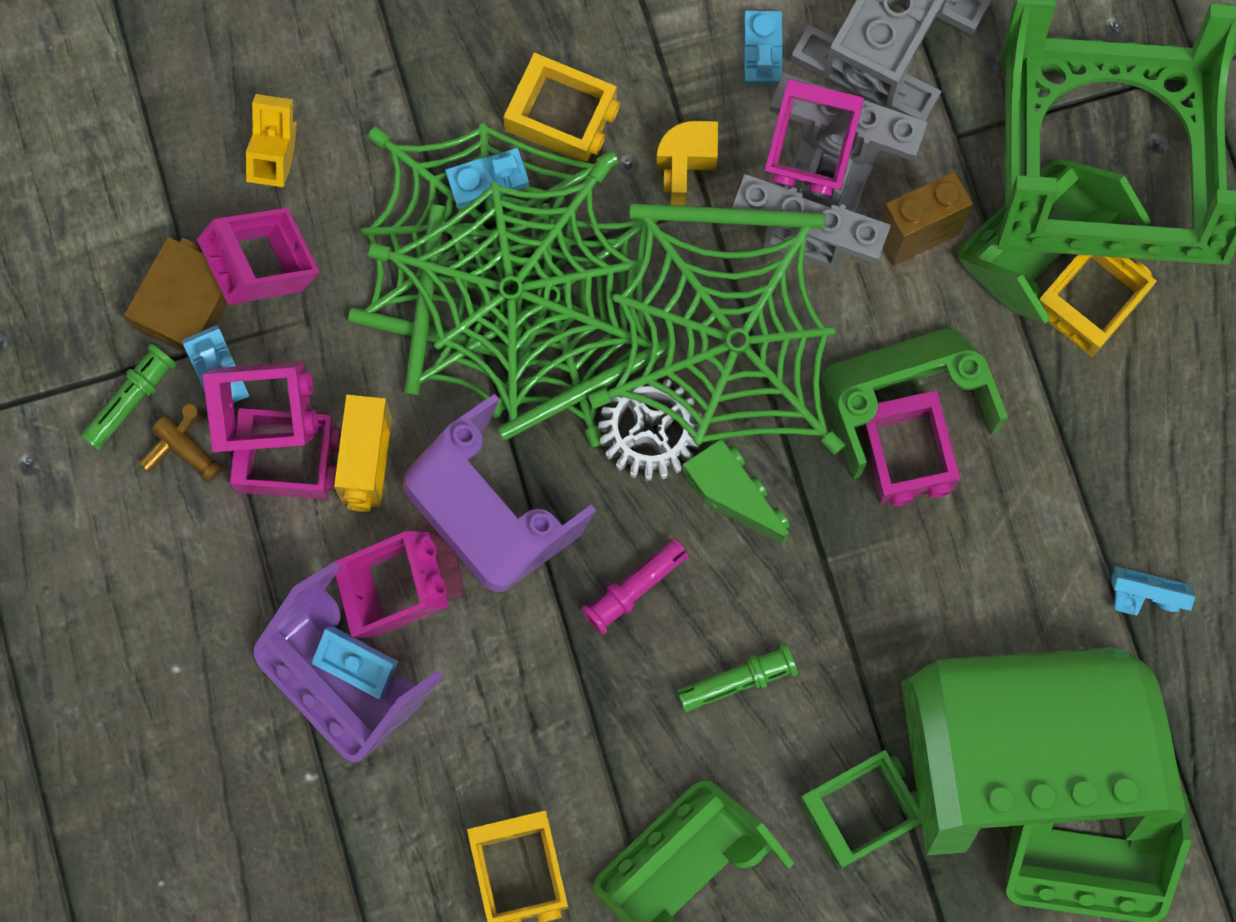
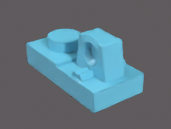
(762, 48)
(475, 177)
(210, 351)
(1134, 586)
(354, 662)

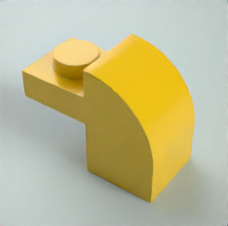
(272, 141)
(684, 148)

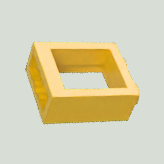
(518, 123)
(1073, 323)
(363, 452)
(508, 830)

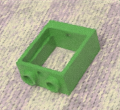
(827, 830)

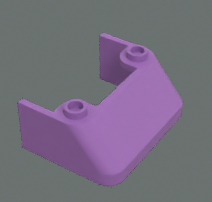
(472, 515)
(341, 712)

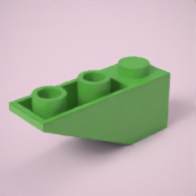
(727, 488)

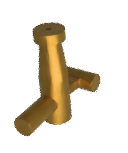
(177, 439)

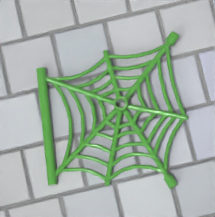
(803, 220)
(404, 327)
(414, 373)
(578, 393)

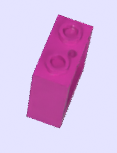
(823, 97)
(231, 267)
(221, 408)
(905, 410)
(243, 460)
(355, 579)

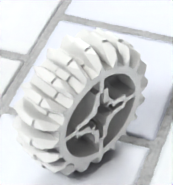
(638, 438)

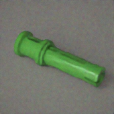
(139, 382)
(755, 672)

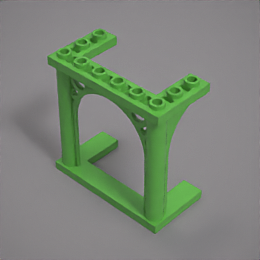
(1030, 197)

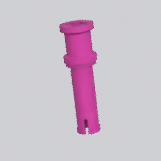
(621, 597)

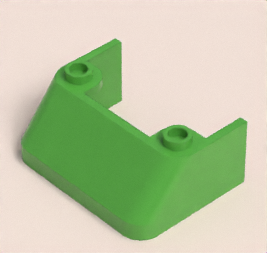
(1081, 195)
(852, 383)
(683, 854)
(1096, 872)

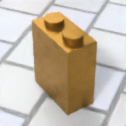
(925, 217)
(177, 295)

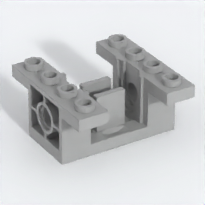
(878, 48)
(819, 154)

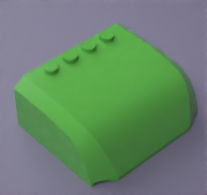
(1040, 744)

